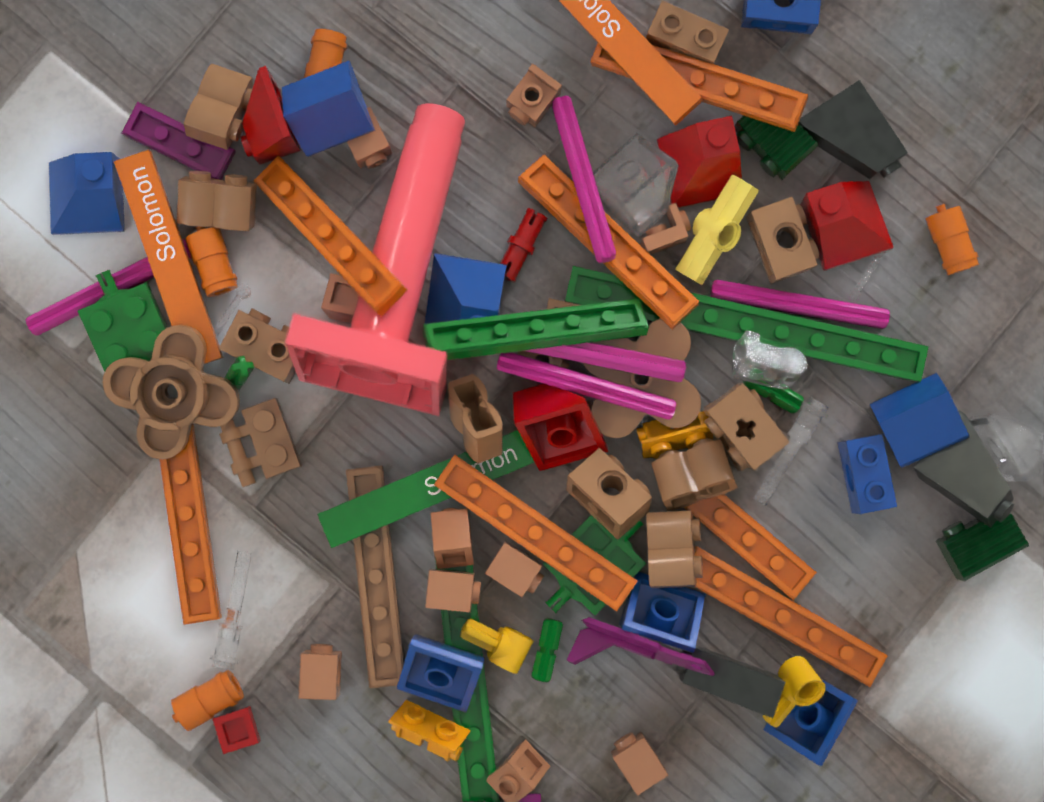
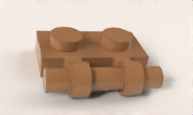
(270, 439)

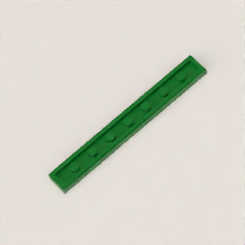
(478, 754)

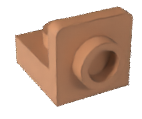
(661, 238)
(518, 773)

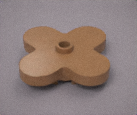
(662, 341)
(144, 385)

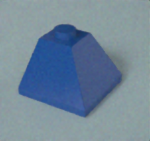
(85, 194)
(463, 289)

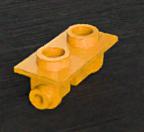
(658, 438)
(420, 724)

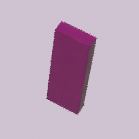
(169, 139)

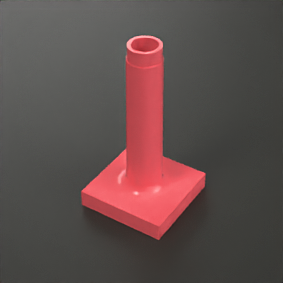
(374, 353)

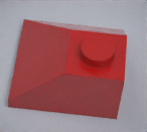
(264, 122)
(706, 160)
(845, 223)
(556, 425)

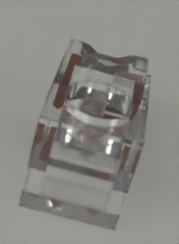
(766, 363)

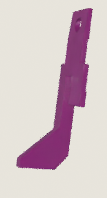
(603, 635)

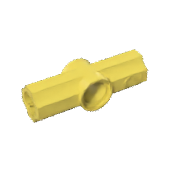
(717, 229)

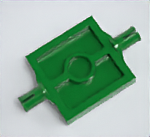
(122, 321)
(616, 551)

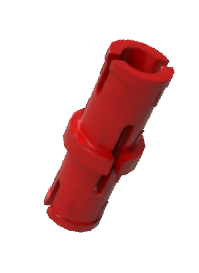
(522, 243)

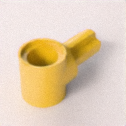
(504, 647)
(801, 688)

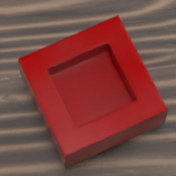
(236, 730)

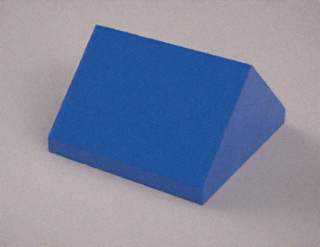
(326, 109)
(919, 420)
(663, 613)
(440, 672)
(815, 727)

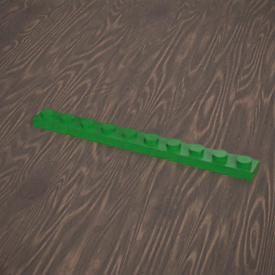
(732, 319)

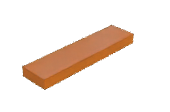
(753, 544)

